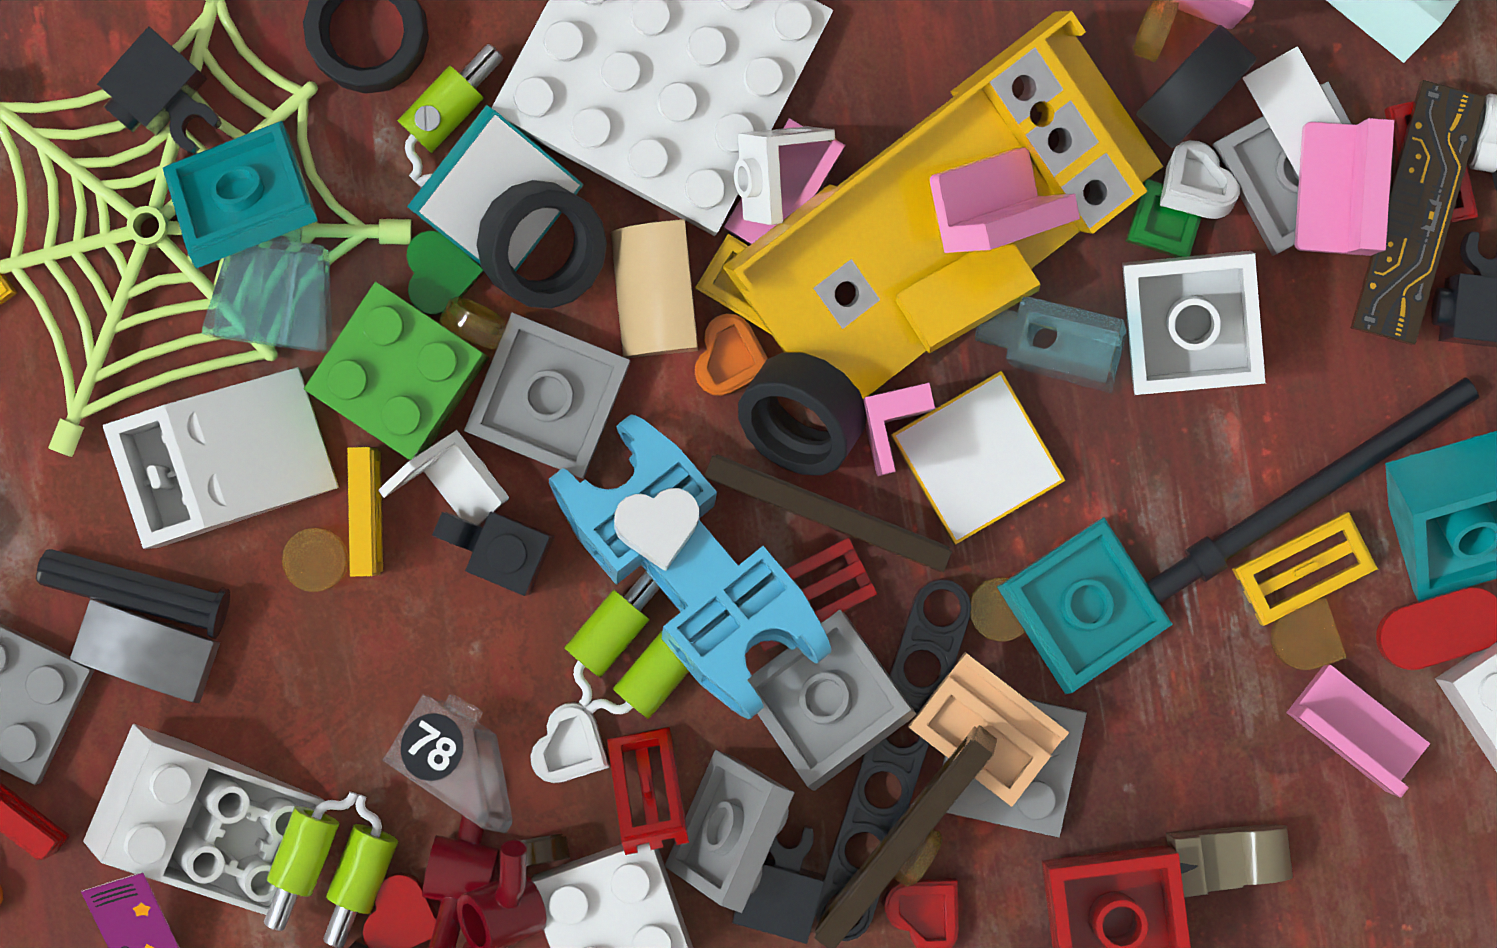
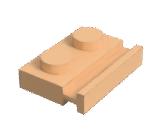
(978, 697)

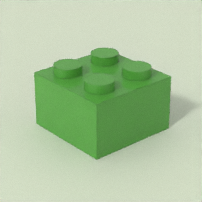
(396, 372)

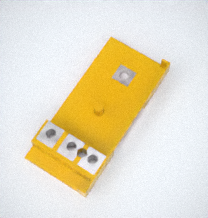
(883, 218)

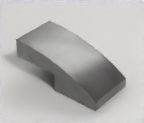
(144, 651)

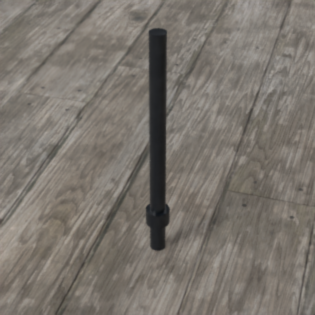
(1209, 556)

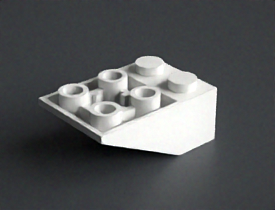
(220, 457)
(193, 819)

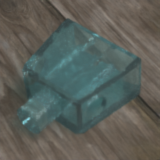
(274, 296)
(1085, 345)

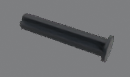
(134, 590)

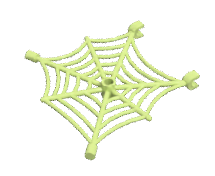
(69, 431)

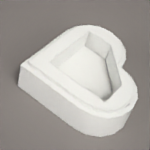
(1484, 147)
(1198, 183)
(657, 525)
(570, 747)

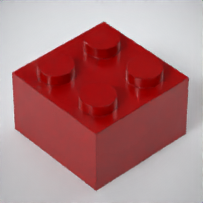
(1117, 900)

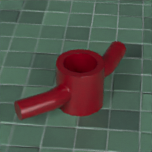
(455, 869)
(503, 909)

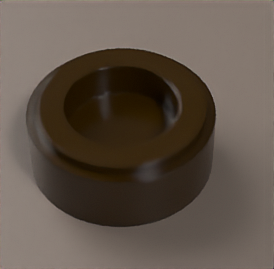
(546, 849)

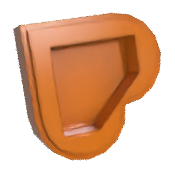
(731, 356)

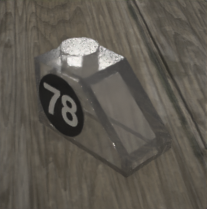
(454, 760)

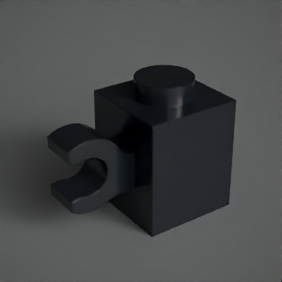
(156, 87)
(1468, 302)
(502, 550)
(786, 893)

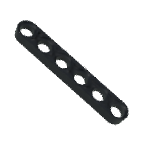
(900, 761)

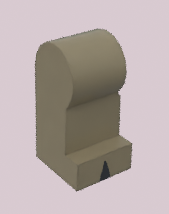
(1231, 857)

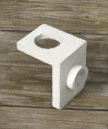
(759, 169)
(458, 477)

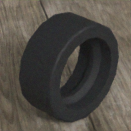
(367, 79)
(1196, 86)
(579, 269)
(820, 389)

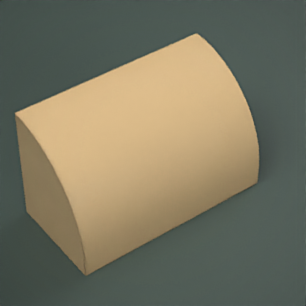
(654, 289)

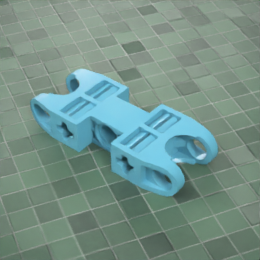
(720, 603)

